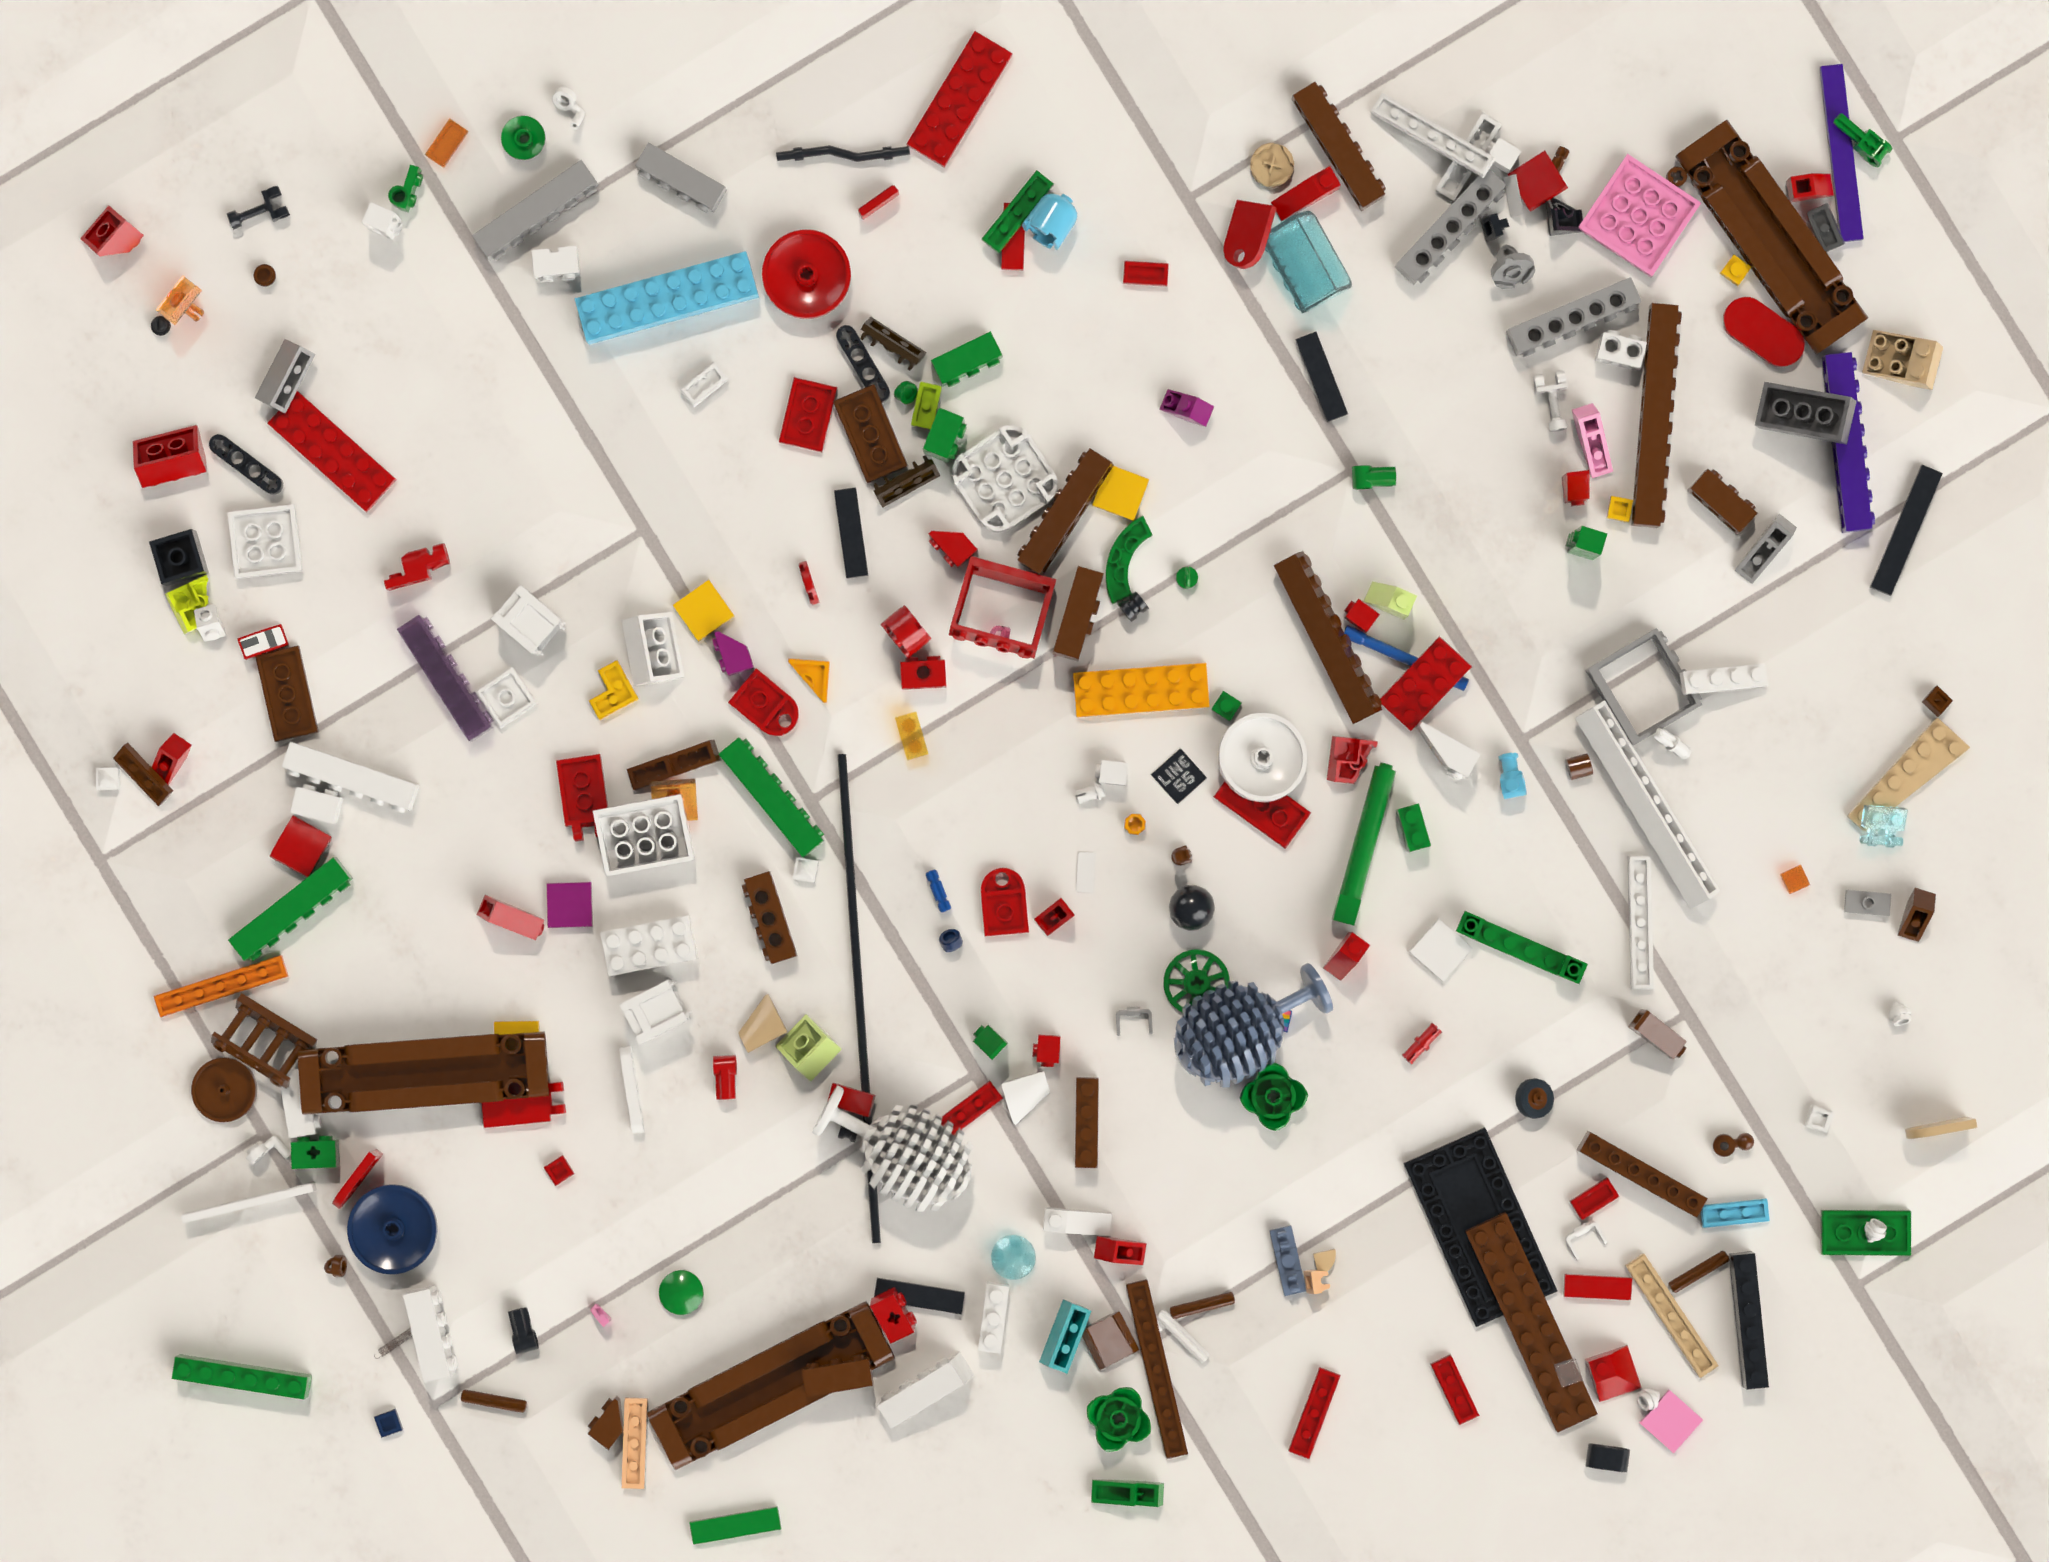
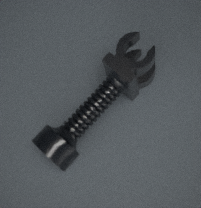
(237, 218)

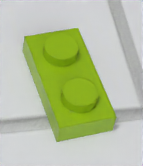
(926, 405)

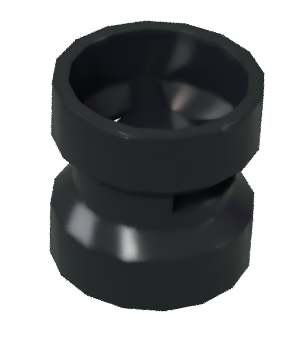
(1133, 606)

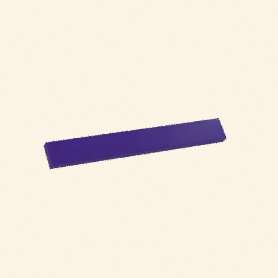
(1841, 154)

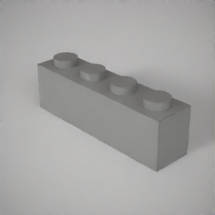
(681, 178)

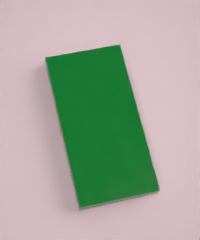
(1845, 1234)

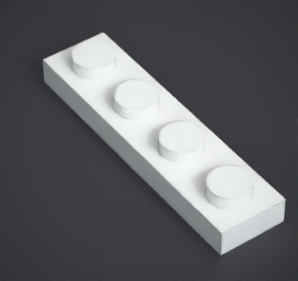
(1723, 679)

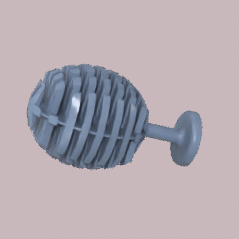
(1239, 1029)

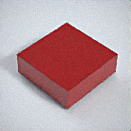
(559, 1170)

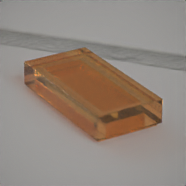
(446, 143)

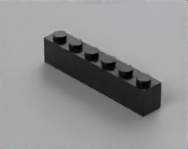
(1748, 1320)

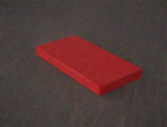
(1275, 819)

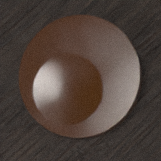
(224, 1089)

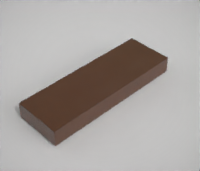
(143, 774)

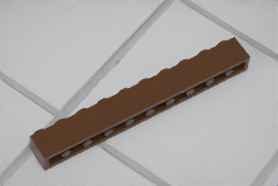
(1655, 415)

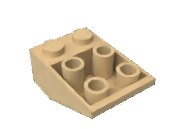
(1903, 359)

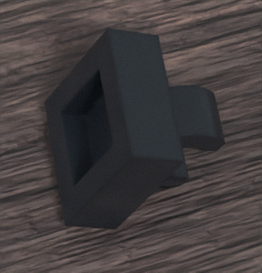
(1493, 226)

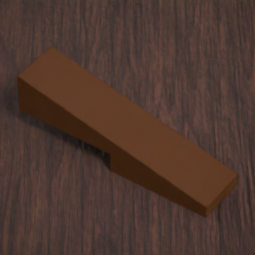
(674, 764)

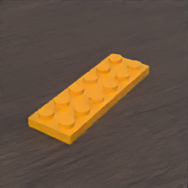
(1141, 690)

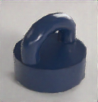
(950, 940)

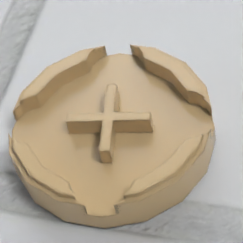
(1272, 165)

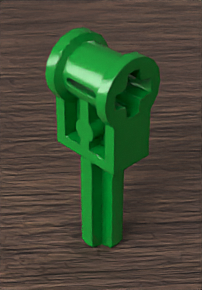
(1867, 143)

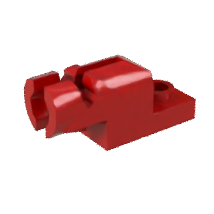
(418, 566)

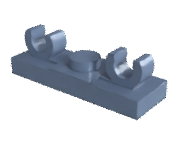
(1287, 1260)

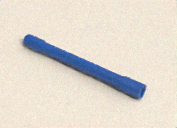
(1363, 639)

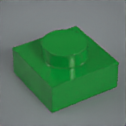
(1226, 706)

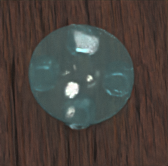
(1013, 1257)

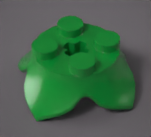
(1273, 1114)
(1110, 1434)

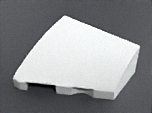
(1025, 1094)

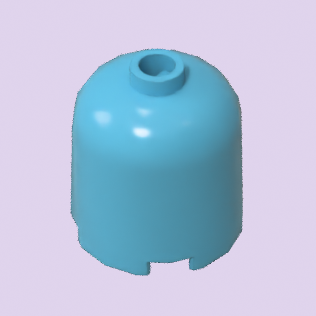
(1051, 220)

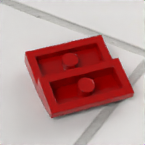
(300, 846)

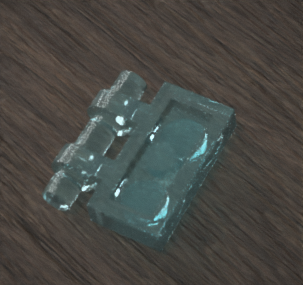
(1883, 818)

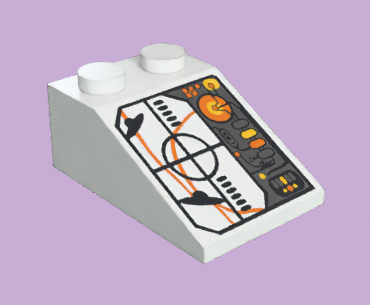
(1451, 754)

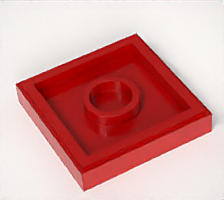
(1538, 181)

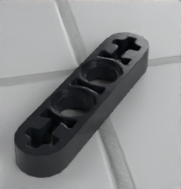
(866, 362)
(245, 465)

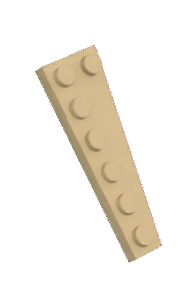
(1921, 762)

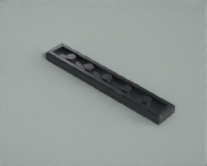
(1906, 530)

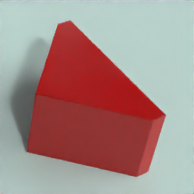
(1054, 916)

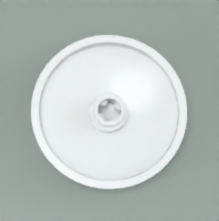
(1262, 757)

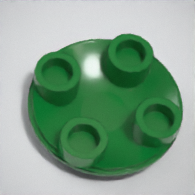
(681, 1292)

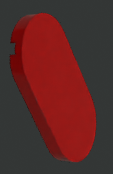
(1763, 332)

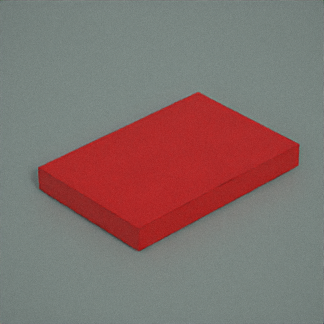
(808, 414)

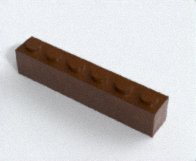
(1338, 145)
(1065, 512)

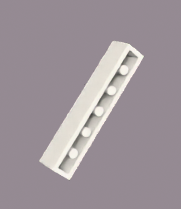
(351, 776)

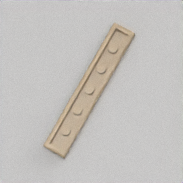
(1671, 1315)

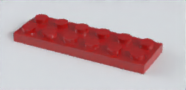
(959, 99)
(332, 452)

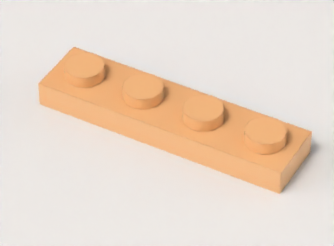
(634, 1443)

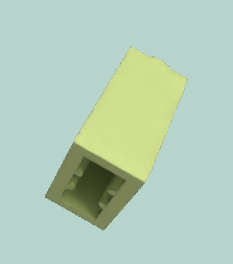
(1390, 599)

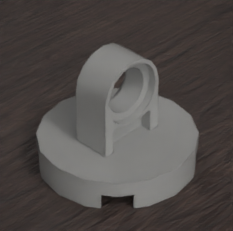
(1511, 268)

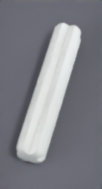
(1182, 1335)

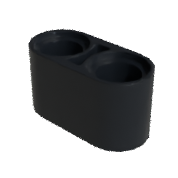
(1607, 1457)

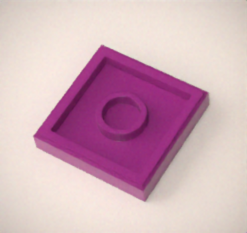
(569, 905)

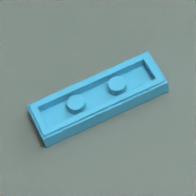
(1734, 1213)

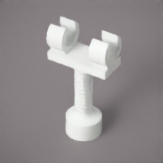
(1557, 422)

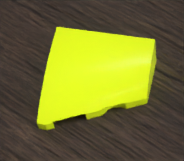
(186, 600)

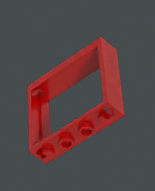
(1010, 576)

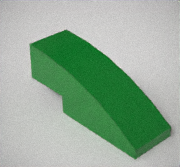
(1127, 1493)

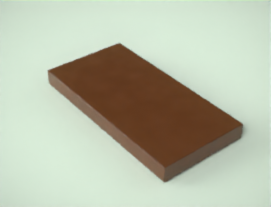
(870, 433)
(287, 693)

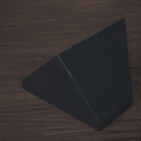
(1562, 218)

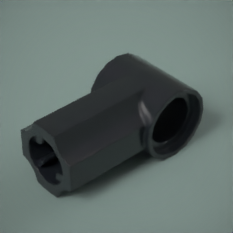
(523, 1336)

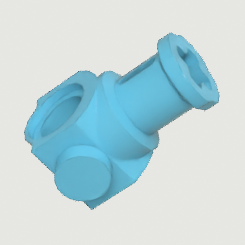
(1511, 779)

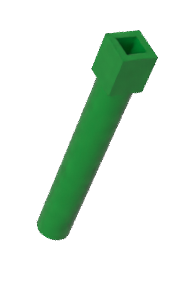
(1364, 845)

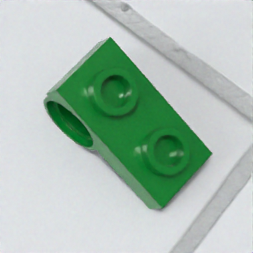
(413, 180)

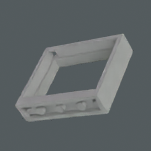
(1606, 694)

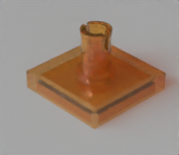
(181, 301)
(685, 787)

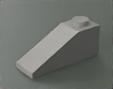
(1766, 548)

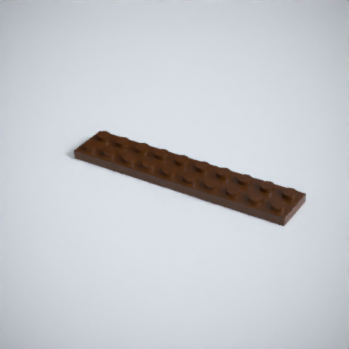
(1529, 1319)

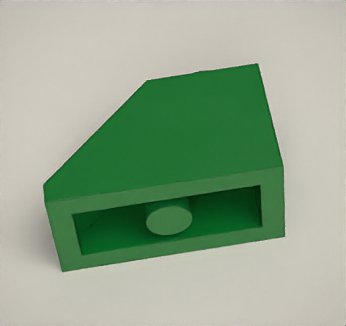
(989, 1041)

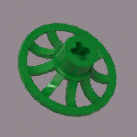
(1196, 981)

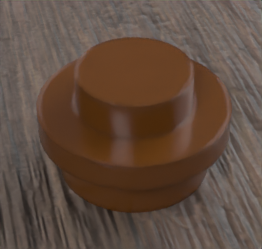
(264, 275)

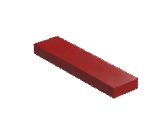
(972, 1107)
(1314, 1413)

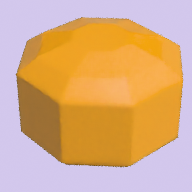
(1134, 824)

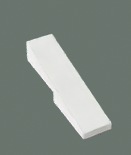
(1456, 174)

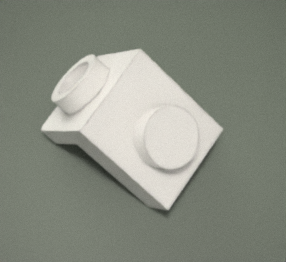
(209, 623)

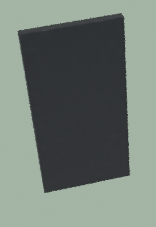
(1460, 1189)

